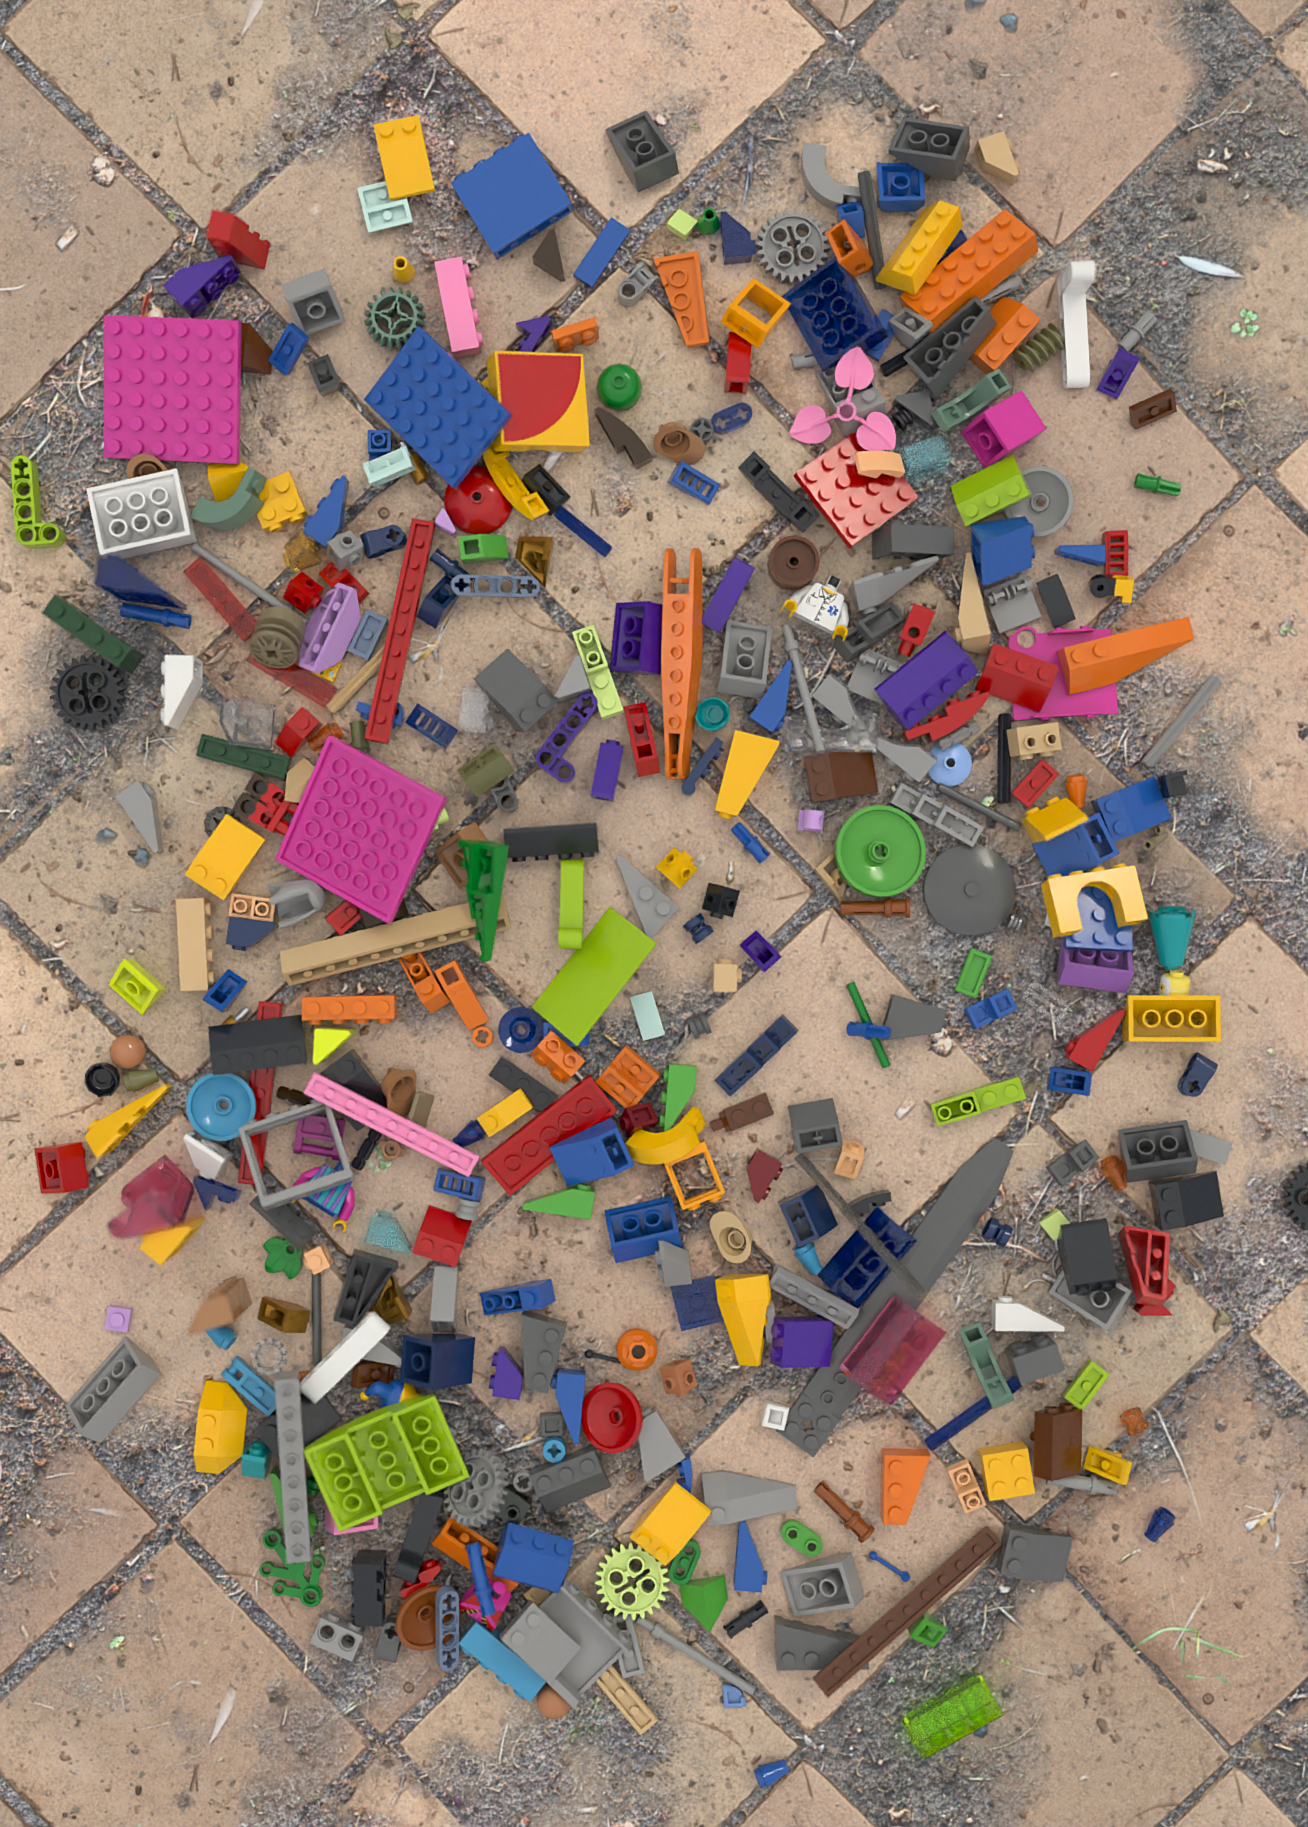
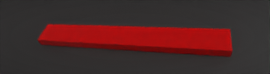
(262, 1085)

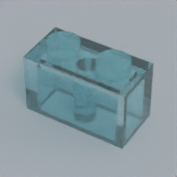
(925, 457)

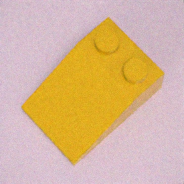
(404, 157)
(1053, 819)
(225, 857)
(669, 1523)

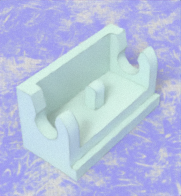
(389, 466)

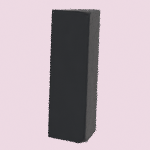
(548, 489)

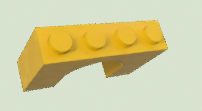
(1118, 883)

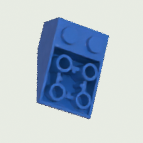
(1077, 848)
(592, 1154)

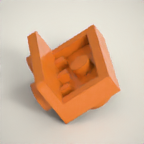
(557, 1057)

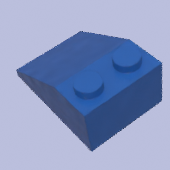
(1132, 808)

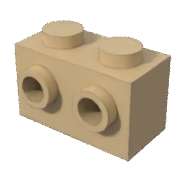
(1034, 739)
(725, 976)

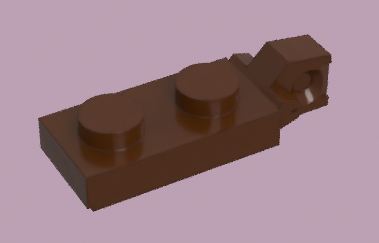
(743, 1113)

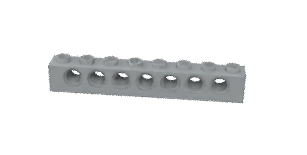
(292, 1466)

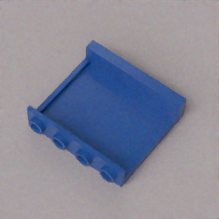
(512, 195)

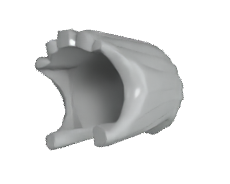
(296, 900)

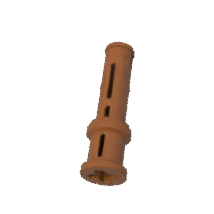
(887, 907)
(851, 1518)

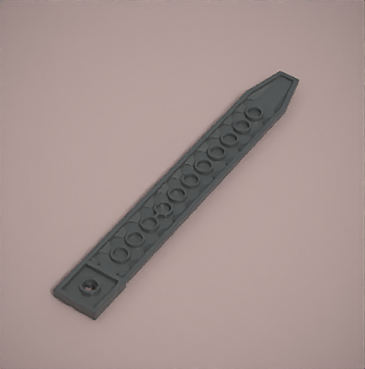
(937, 1242)

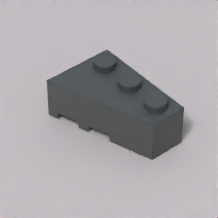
(541, 1349)

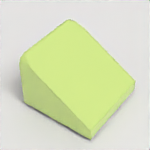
(681, 224)
(1052, 1223)

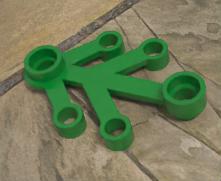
(294, 1571)

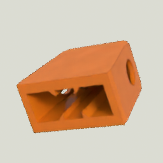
(854, 258)

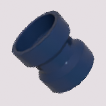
(702, 932)
(997, 1232)

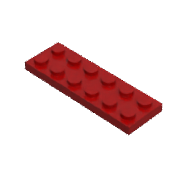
(528, 1149)

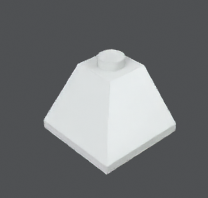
(207, 1155)

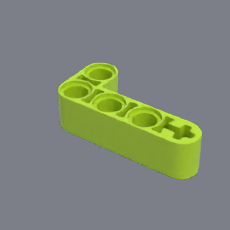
(30, 501)
(571, 904)

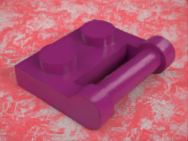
(317, 1128)

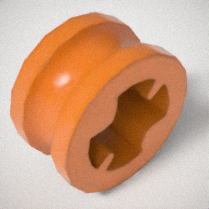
(475, 1034)

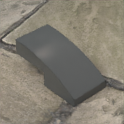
(1072, 1162)

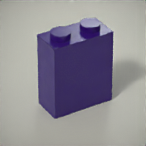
(801, 1342)

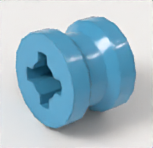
(555, 1444)

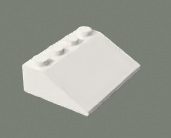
(141, 515)

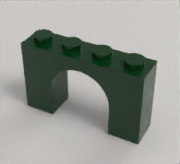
(92, 634)

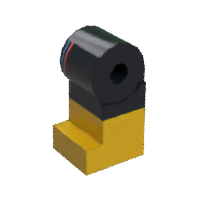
(1113, 585)

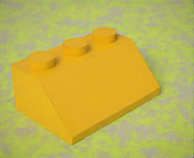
(167, 1243)

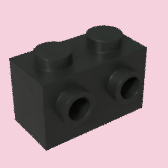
(515, 1506)

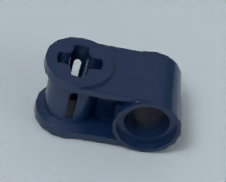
(380, 541)
(1199, 1072)

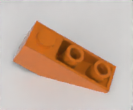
(424, 981)
(461, 994)

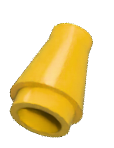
(405, 273)

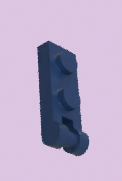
(702, 767)

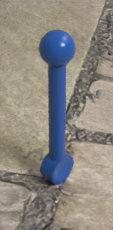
(904, 1575)

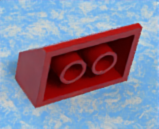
(1016, 677)

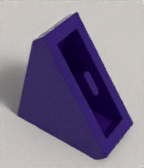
(760, 951)

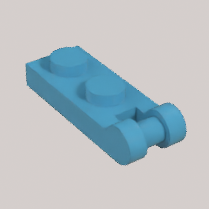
(251, 1385)

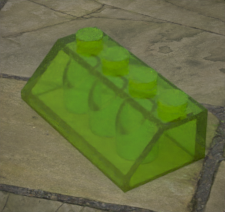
(952, 1717)

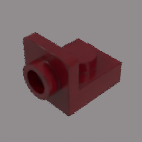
(637, 1118)

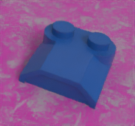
(899, 187)

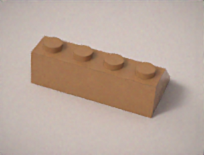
(221, 1305)

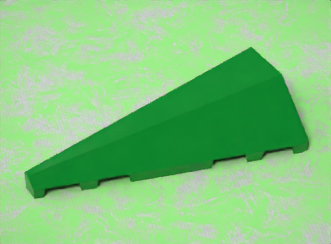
(485, 872)

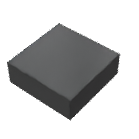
(552, 1424)

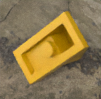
(1108, 1464)

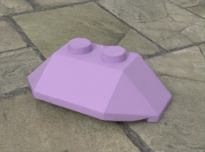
(330, 629)

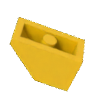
(504, 1112)

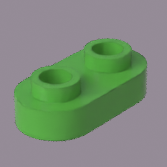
(802, 1538)

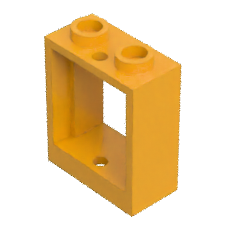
(756, 331)
(712, 1195)

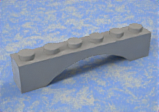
(912, 758)

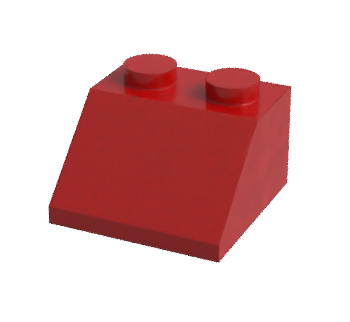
(61, 1168)
(442, 1236)

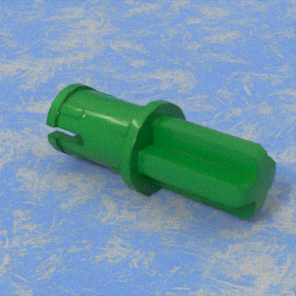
(1157, 485)

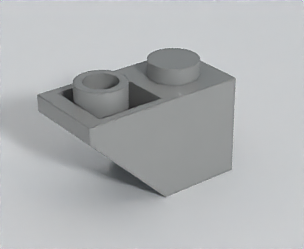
(673, 1264)

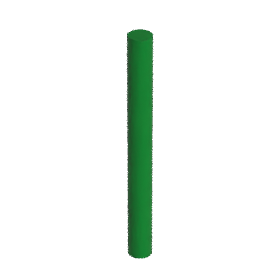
(862, 1011)

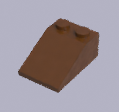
(840, 775)

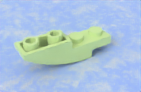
(598, 672)

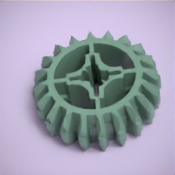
(376, 313)

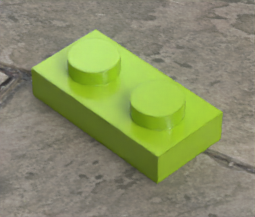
(1085, 1385)

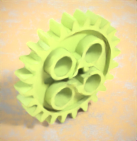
(643, 1598)

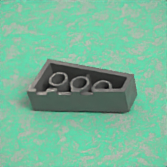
(950, 346)
(807, 1646)

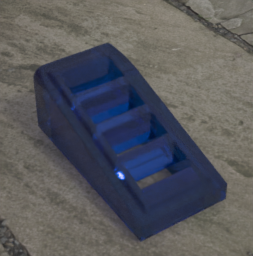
(448, 734)

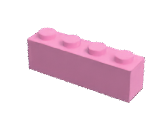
(457, 307)

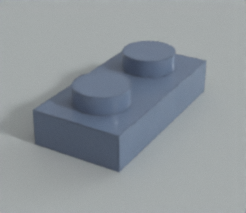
(367, 635)

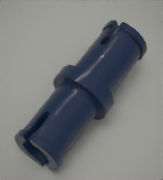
(449, 566)

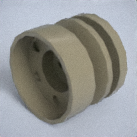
(277, 637)

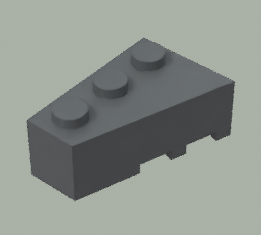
(913, 540)

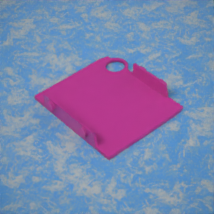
(1058, 703)

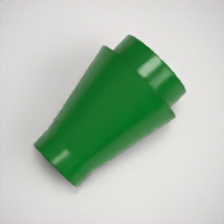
(708, 222)

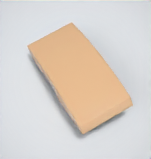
(878, 462)
(251, 907)
(966, 1486)

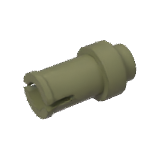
(358, 736)

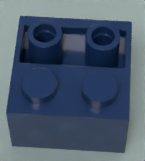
(808, 1215)

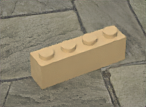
(194, 944)

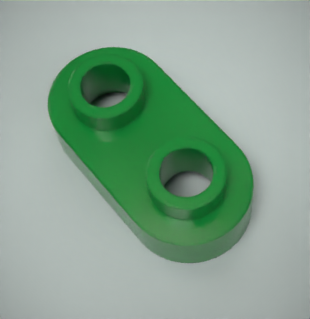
(686, 1561)

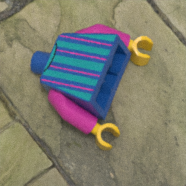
(335, 1201)

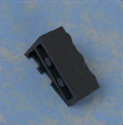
(369, 1588)

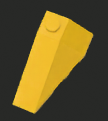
(744, 1308)

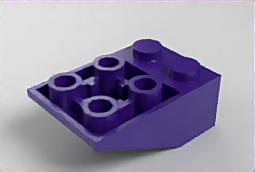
(201, 283)

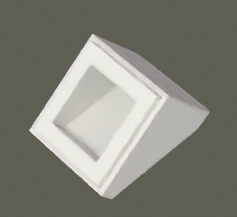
(774, 1415)

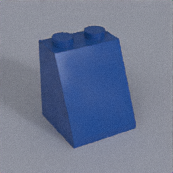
(1001, 548)

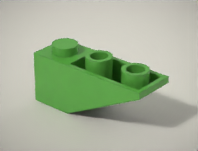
(680, 1087)

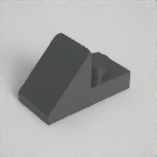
(324, 375)

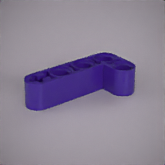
(570, 733)

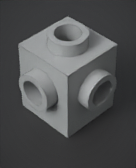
(345, 550)

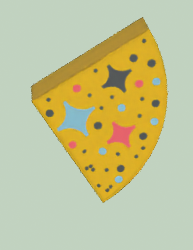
(330, 673)

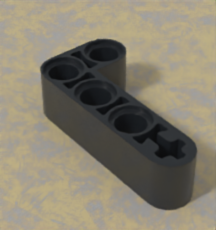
(418, 1536)

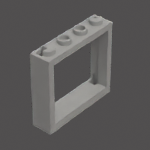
(306, 1189)

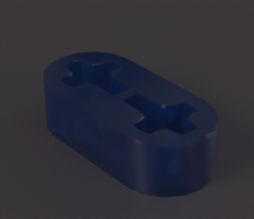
(729, 413)

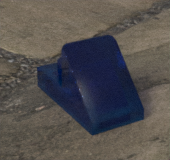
(210, 1188)

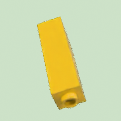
(744, 767)

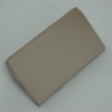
(421, 1108)

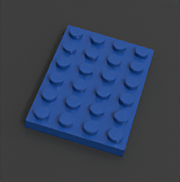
(438, 407)

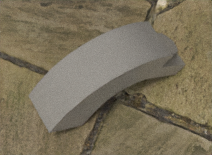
(818, 181)

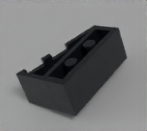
(362, 1283)

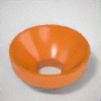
(628, 1341)

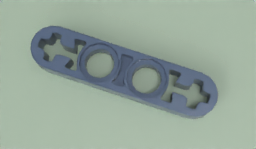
(495, 581)
(450, 1627)

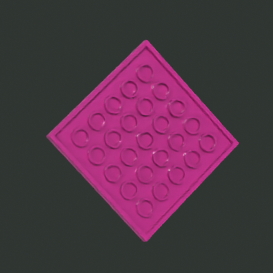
(172, 388)
(360, 829)

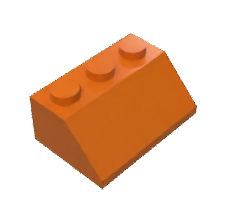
(1012, 327)

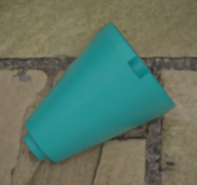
(1171, 934)

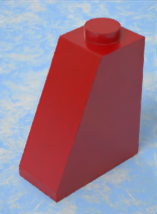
(737, 364)

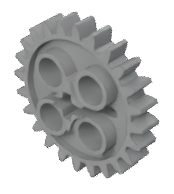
(772, 250)
(480, 1494)

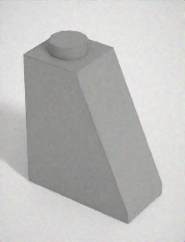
(444, 1298)
(657, 1444)

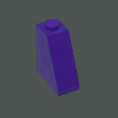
(607, 771)

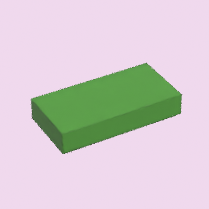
(973, 973)

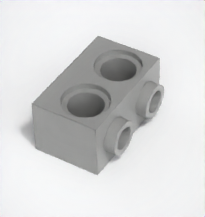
(335, 1641)

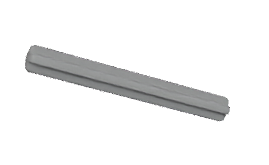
(1181, 721)

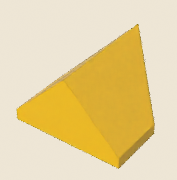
(225, 479)

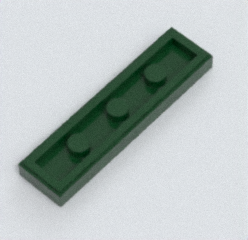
(243, 757)

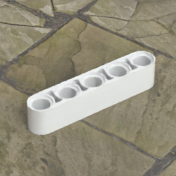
(344, 1357)

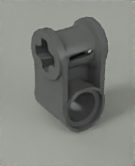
(388, 1641)

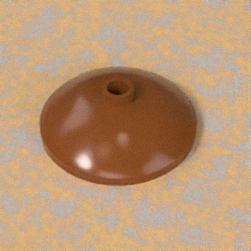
(416, 1626)

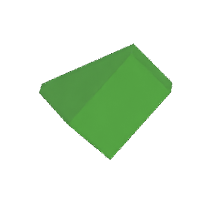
(927, 1630)

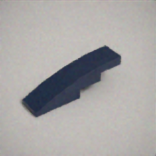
(756, 1055)

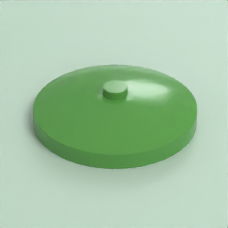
(880, 851)

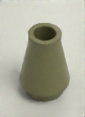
(139, 1079)

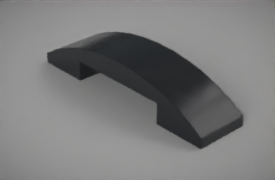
(777, 493)

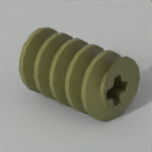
(1038, 348)

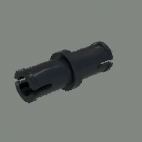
(745, 1619)

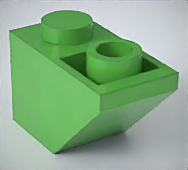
(482, 548)

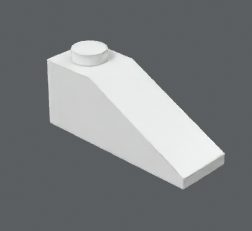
(1015, 1316)

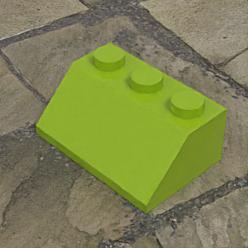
(990, 491)

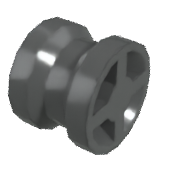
(702, 426)
(699, 1025)

